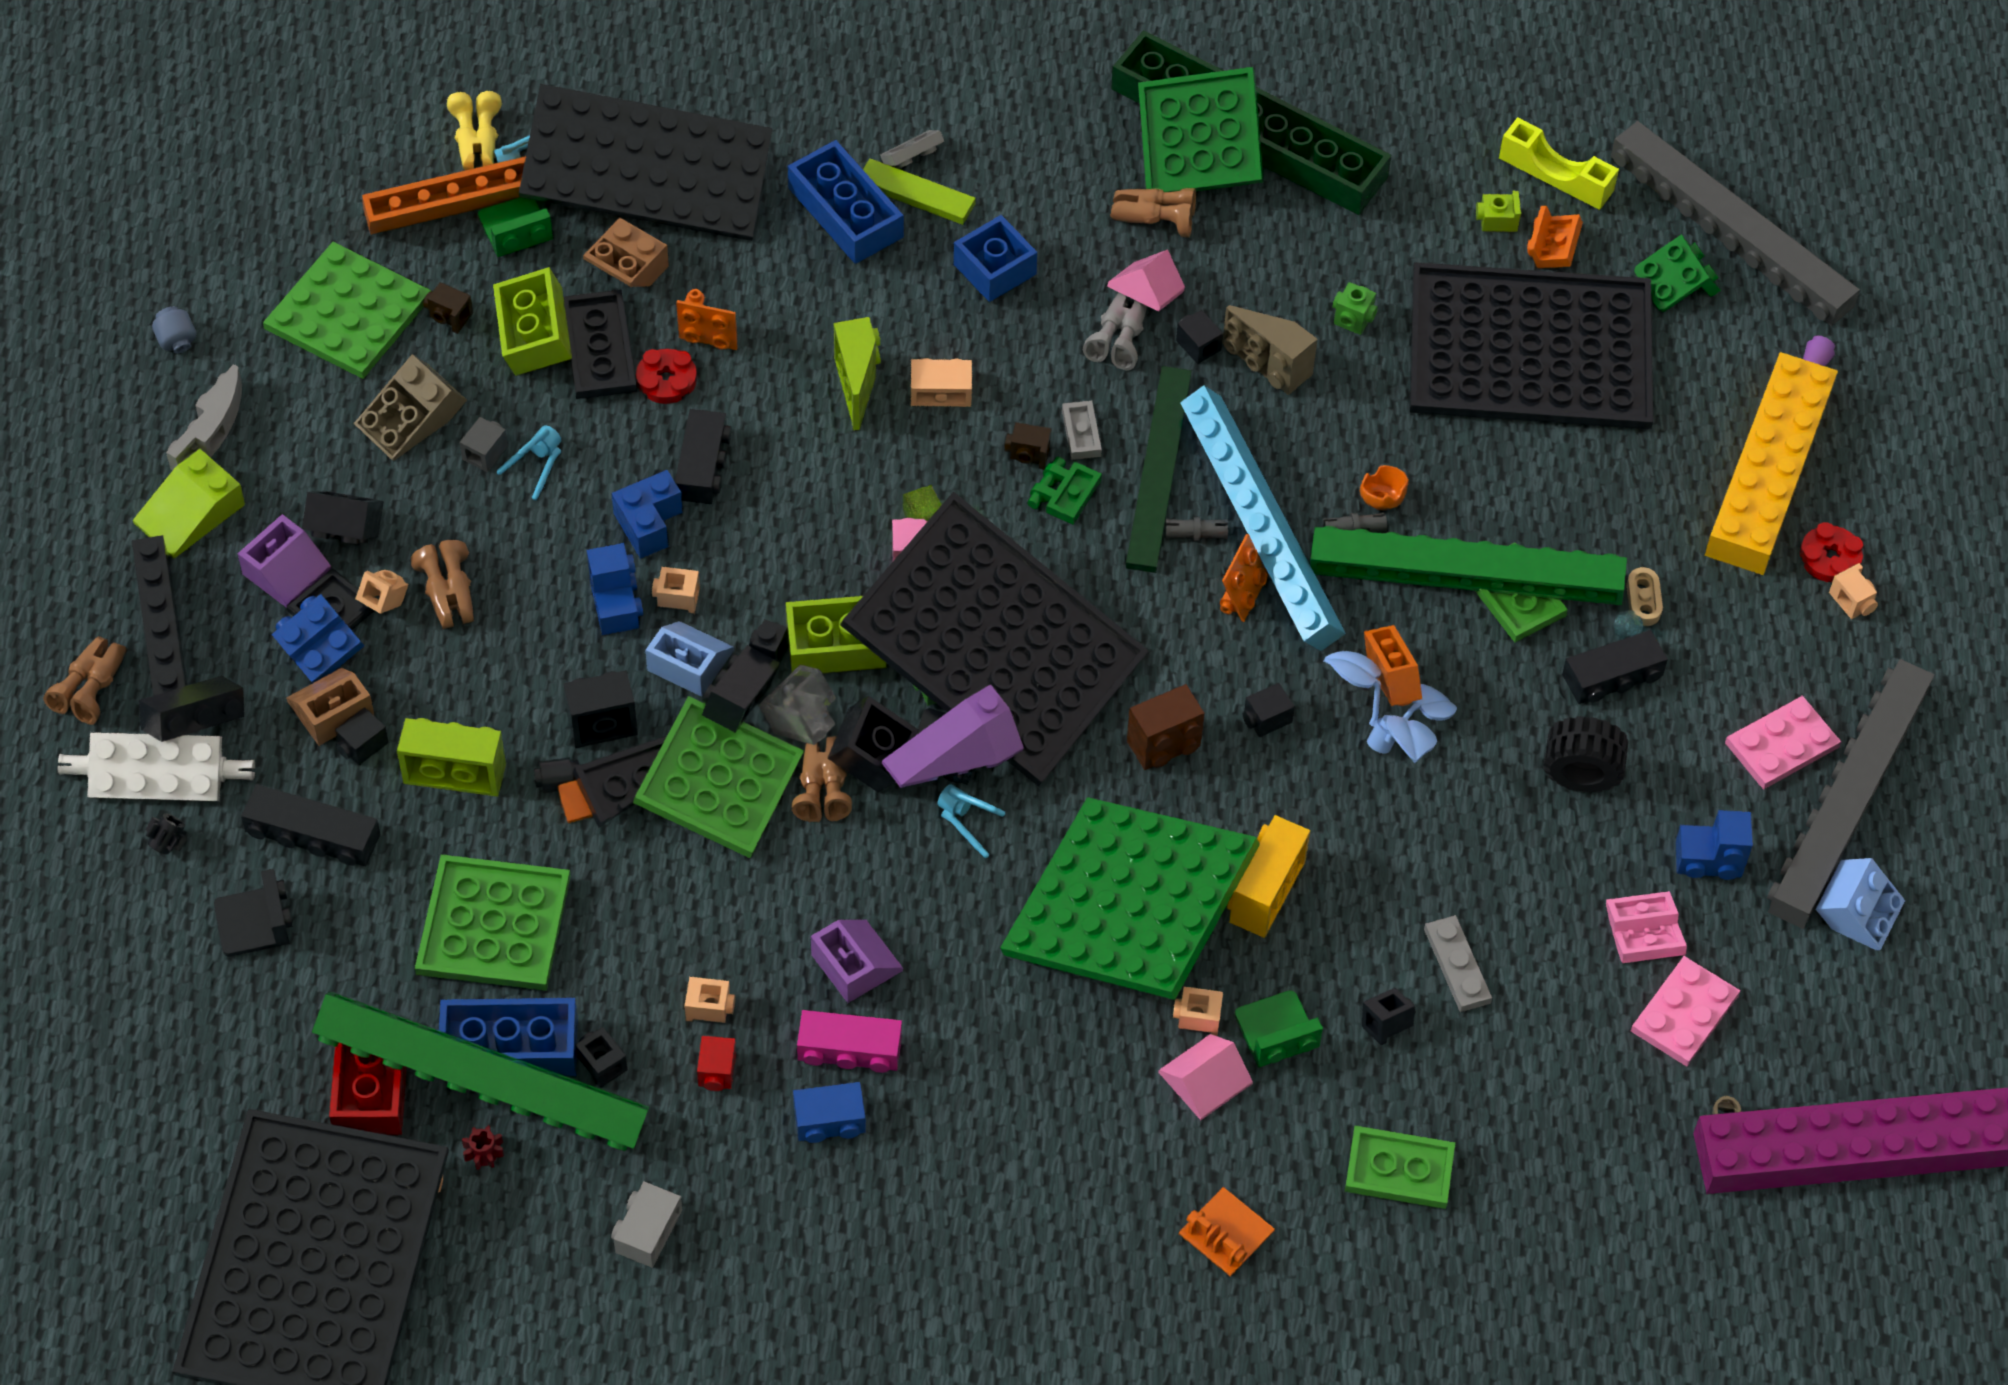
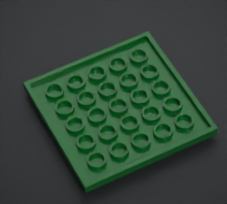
(1130, 897)

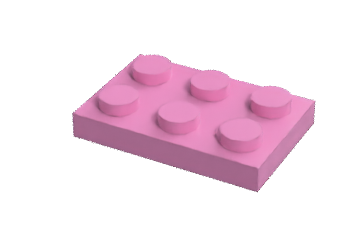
(1783, 742)
(1685, 1011)

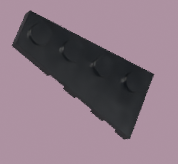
(614, 780)

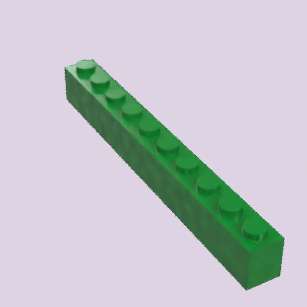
(1468, 565)
(480, 1070)

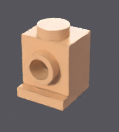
(384, 584)
(677, 588)
(1854, 592)
(708, 1000)
(1199, 1010)

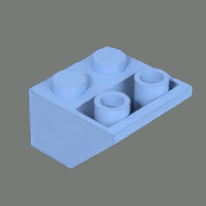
(686, 656)
(1861, 902)

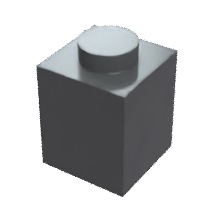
(483, 444)

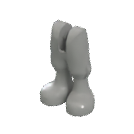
(1117, 317)

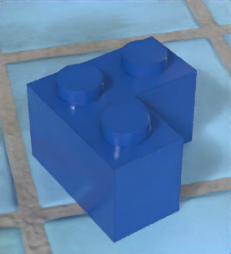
(643, 509)
(613, 587)
(1715, 849)

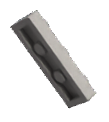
(1458, 963)

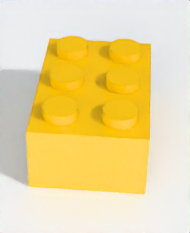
(1269, 876)

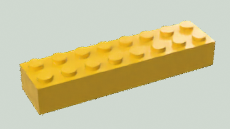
(1771, 463)

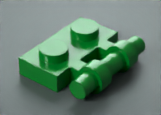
(1071, 495)

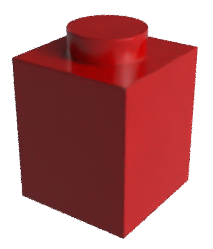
(716, 1063)

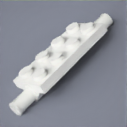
(152, 769)

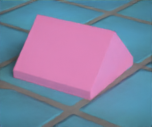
(1150, 281)
(1207, 1075)

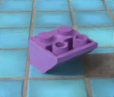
(283, 561)
(853, 957)

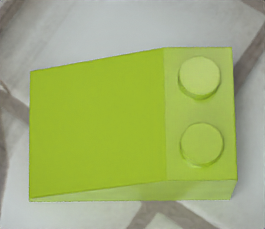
(856, 363)
(190, 503)

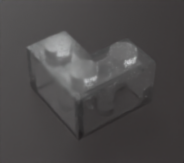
(800, 706)

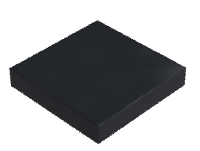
(340, 595)

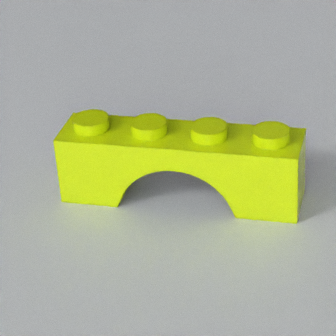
(1529, 151)

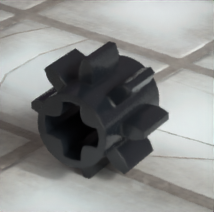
(166, 834)

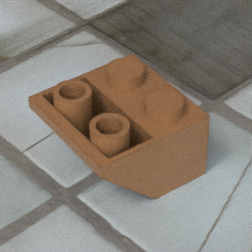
(629, 255)
(330, 703)

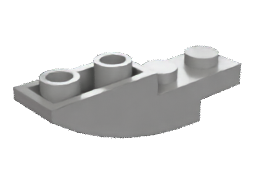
(215, 418)

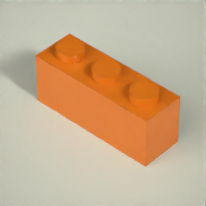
(1399, 669)

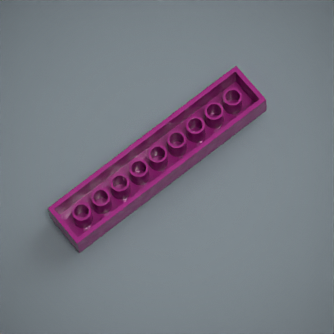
(1853, 1140)

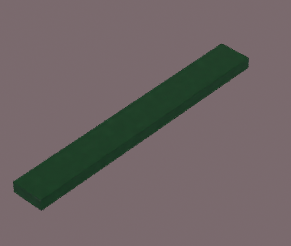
(1158, 470)

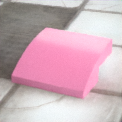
(1646, 927)

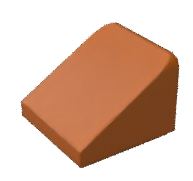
(573, 802)

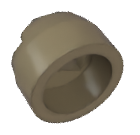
(1726, 1103)

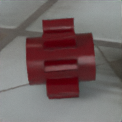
(482, 1147)

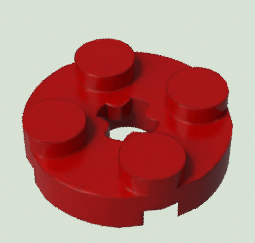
(666, 360)
(1825, 538)

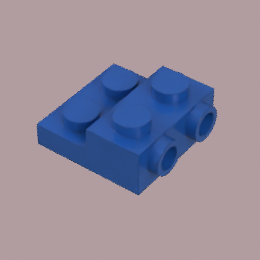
(317, 638)

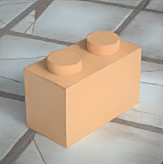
(941, 382)

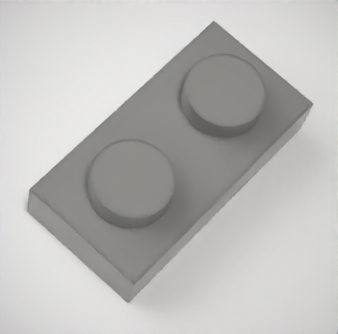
(921, 144)
(1081, 430)

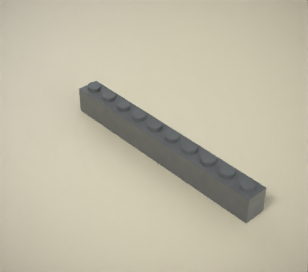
(1734, 223)
(1850, 794)

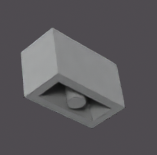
(647, 1224)

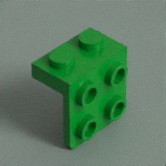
(515, 225)
(1677, 273)
(1278, 1028)

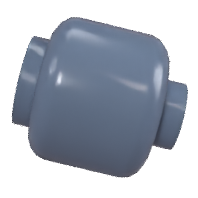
(174, 329)

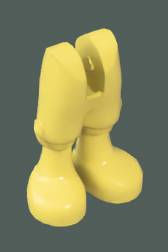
(469, 140)

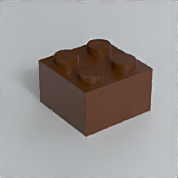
(1165, 727)

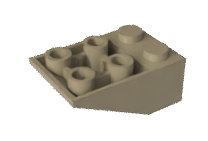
(1271, 346)
(409, 408)

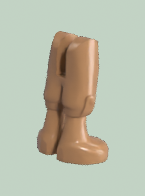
(1148, 208)
(448, 593)
(98, 666)
(816, 772)

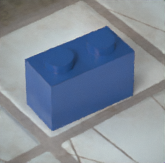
(829, 1112)

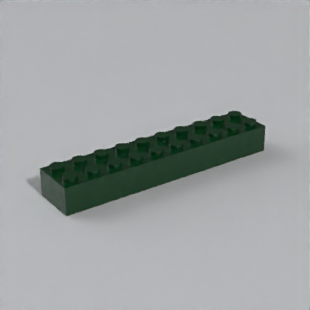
(1290, 138)

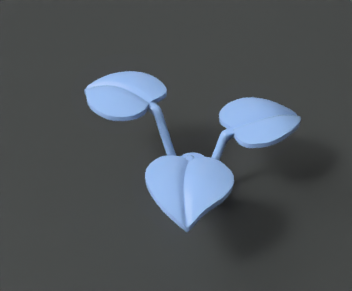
(1411, 735)

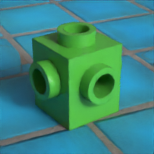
(1354, 308)

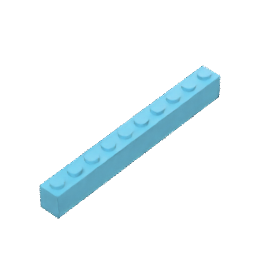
(1263, 519)

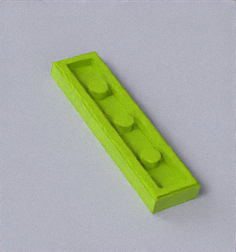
(920, 192)

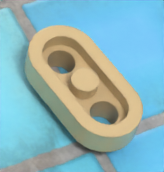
(1647, 598)

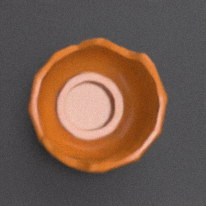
(1385, 488)

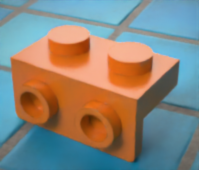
(1554, 239)

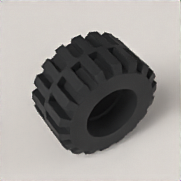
(1586, 754)

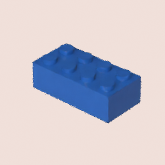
(845, 201)
(526, 1028)

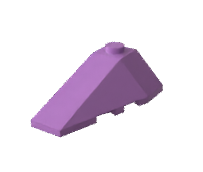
(965, 738)

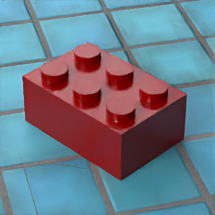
(366, 1093)

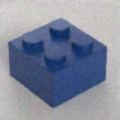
(995, 258)

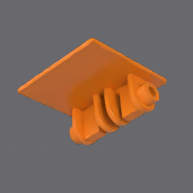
(706, 323)
(1243, 580)
(1226, 1231)

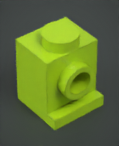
(1499, 212)

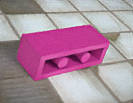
(849, 1041)

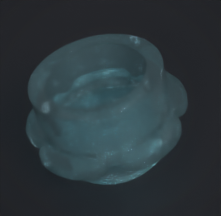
(1633, 627)

